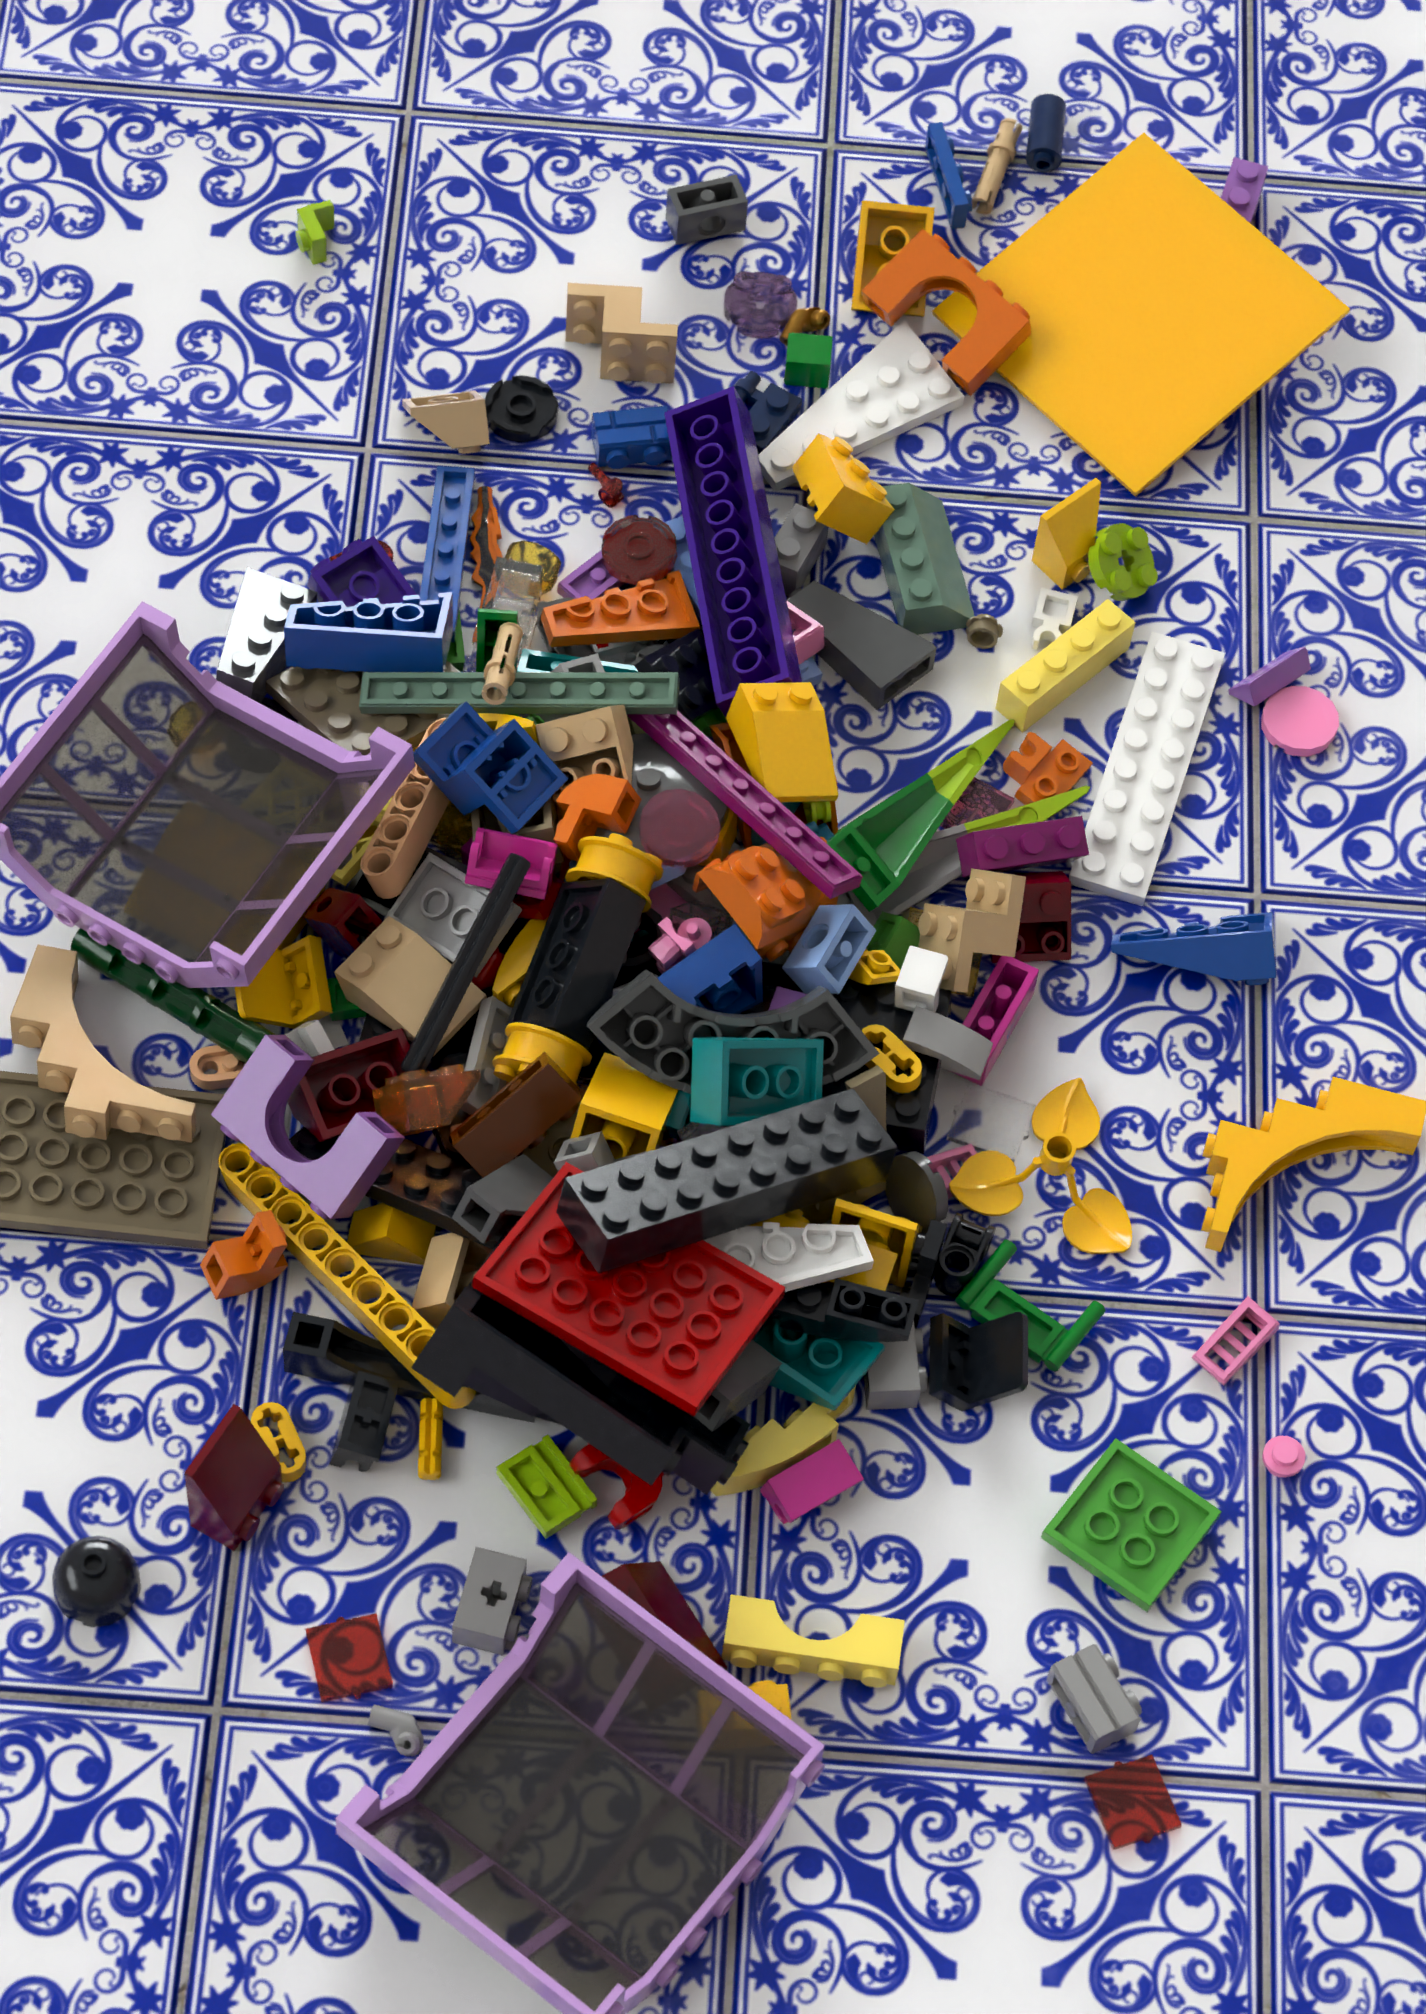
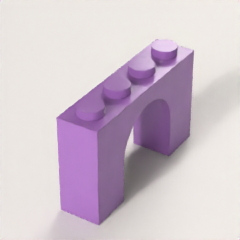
(255, 1115)

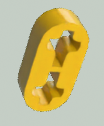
(894, 1054)
(286, 1438)

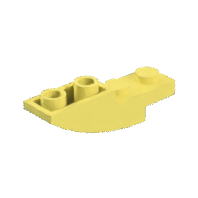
(779, 1447)

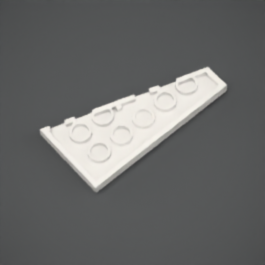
(874, 401)
(798, 1255)

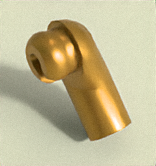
(804, 321)

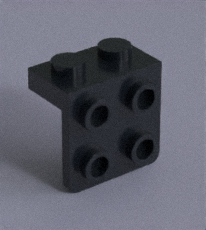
(978, 1361)

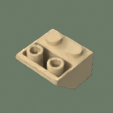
(589, 744)

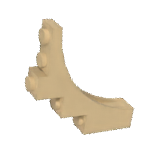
(69, 1063)

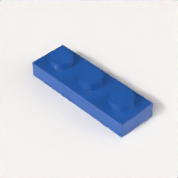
(948, 175)

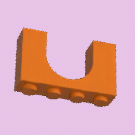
(930, 266)

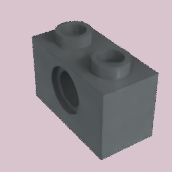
(706, 209)

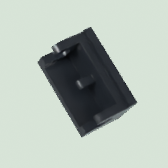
(364, 1420)

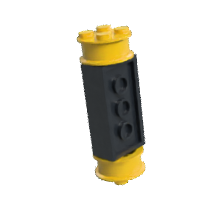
(579, 955)

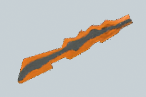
(485, 539)

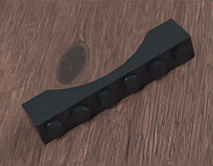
(336, 1353)

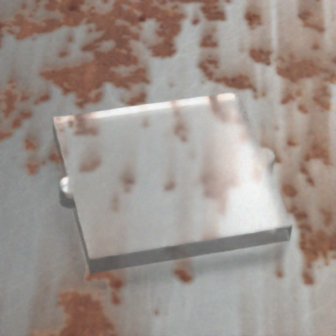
(991, 1121)

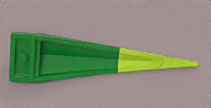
(896, 831)

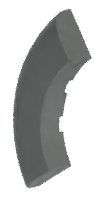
(656, 1030)

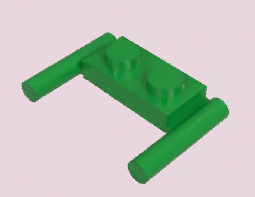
(1046, 1337)

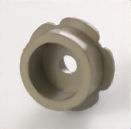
(983, 631)

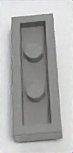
(487, 1042)

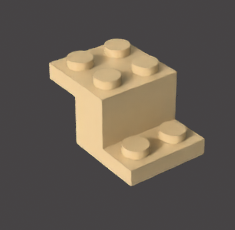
(629, 347)
(984, 926)

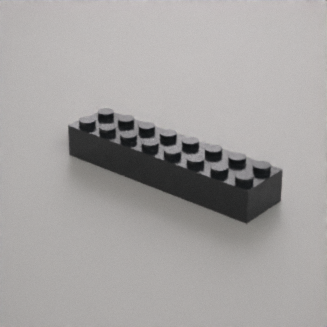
(725, 1180)

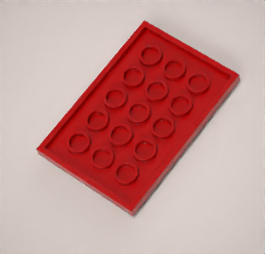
(658, 1321)

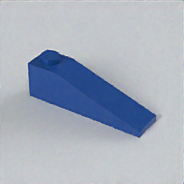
(1233, 950)

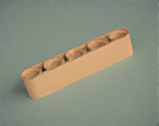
(404, 831)

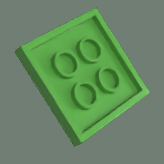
(1131, 1525)

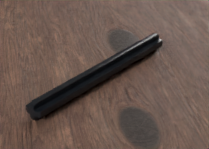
(466, 963)

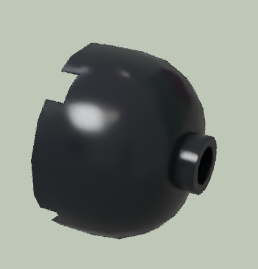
(96, 1581)

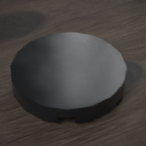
(521, 409)

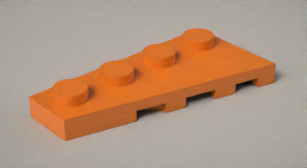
(635, 614)

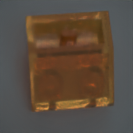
(423, 1099)

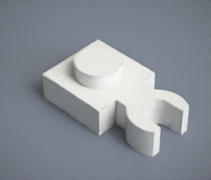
(1052, 615)

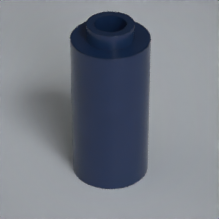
(1046, 133)

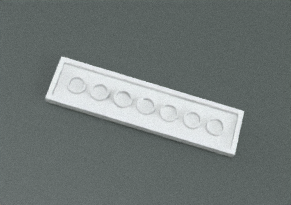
(1147, 768)

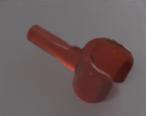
(610, 492)

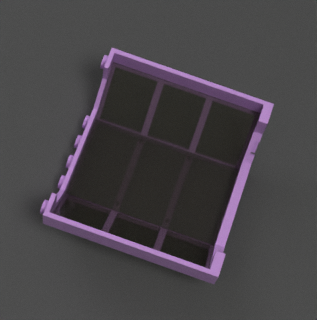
(184, 811)
(590, 1800)

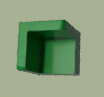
(808, 360)

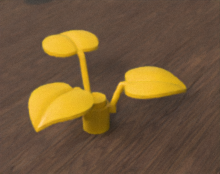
(1065, 1123)

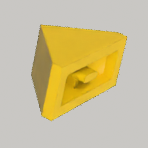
(390, 1234)

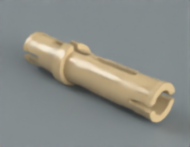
(1000, 155)
(505, 676)

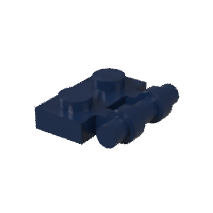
(770, 409)

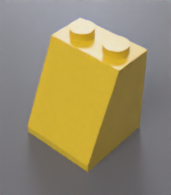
(625, 1108)

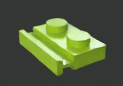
(546, 1486)

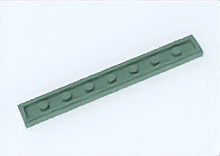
(527, 695)

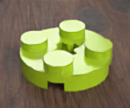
(1138, 569)

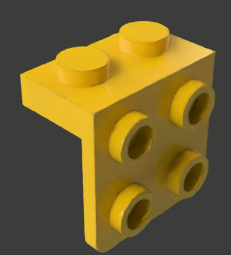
(288, 987)

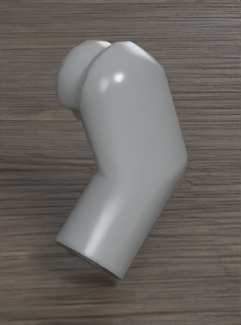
(402, 1728)

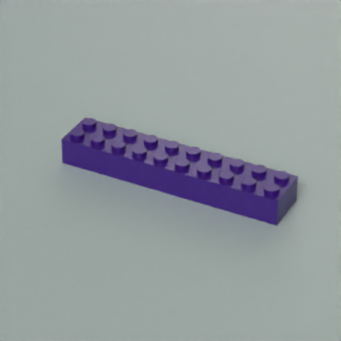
(731, 545)

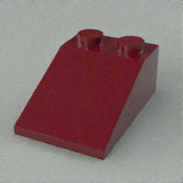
(232, 1481)

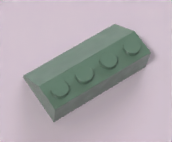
(922, 563)

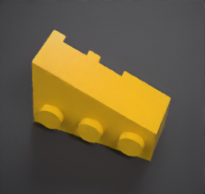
(841, 489)

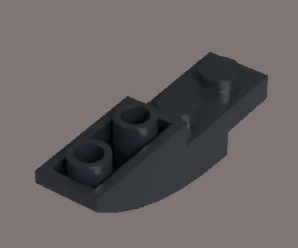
(847, 1312)

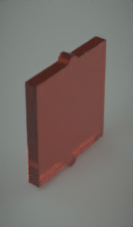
(349, 1657)
(1132, 1802)

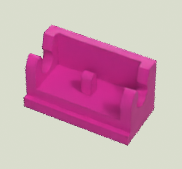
(491, 851)
(811, 1482)

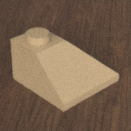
(454, 418)

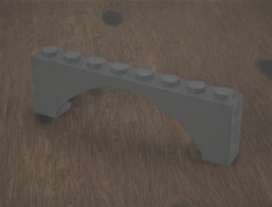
(503, 1198)

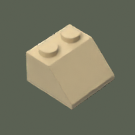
(445, 1274)

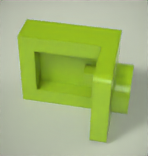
(311, 226)

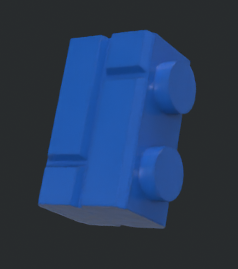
(630, 437)

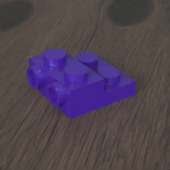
(359, 574)

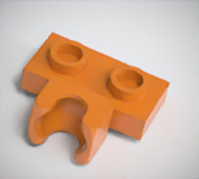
(1044, 771)

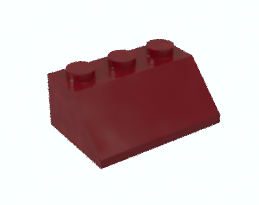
(343, 1083)
(655, 1592)

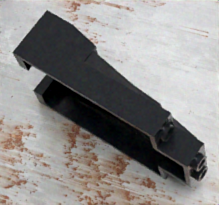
(549, 1379)

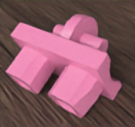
(674, 946)

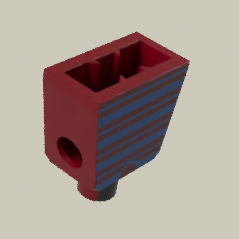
(341, 919)

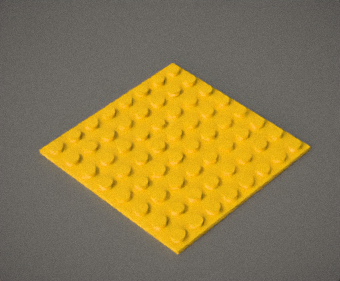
(1148, 312)

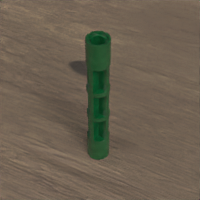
(191, 1006)

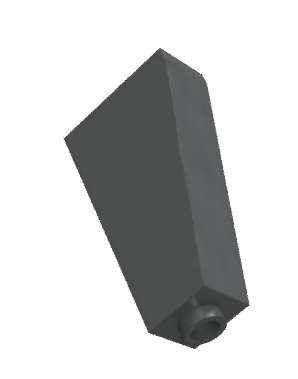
(864, 646)

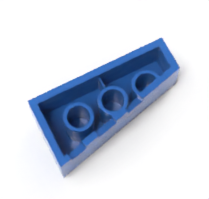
(370, 635)
(718, 975)

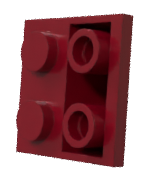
(1044, 918)

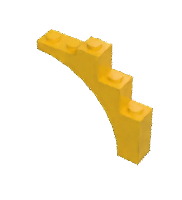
(1343, 1119)

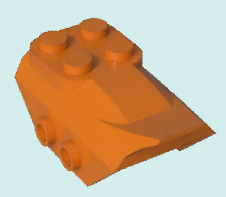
(763, 897)

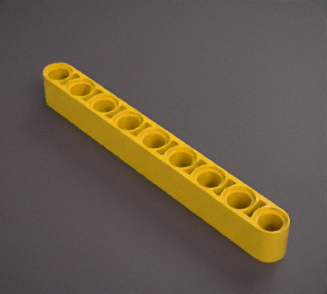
(333, 1260)

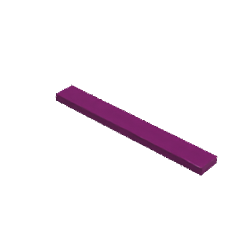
(751, 802)

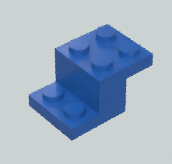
(489, 767)

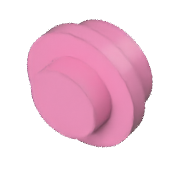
(1283, 1456)

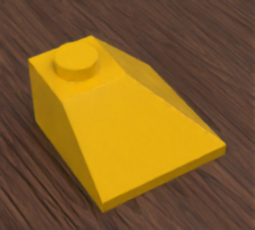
(1067, 535)

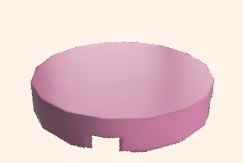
(1300, 721)

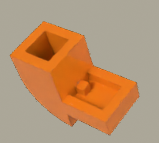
(591, 804)
(246, 1261)

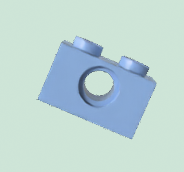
(829, 948)

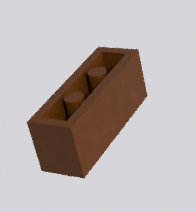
(517, 1116)

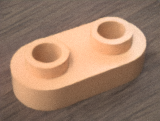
(218, 1059)

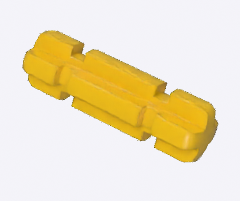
(430, 1439)

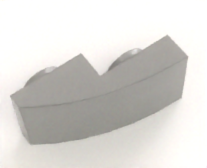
(945, 1039)

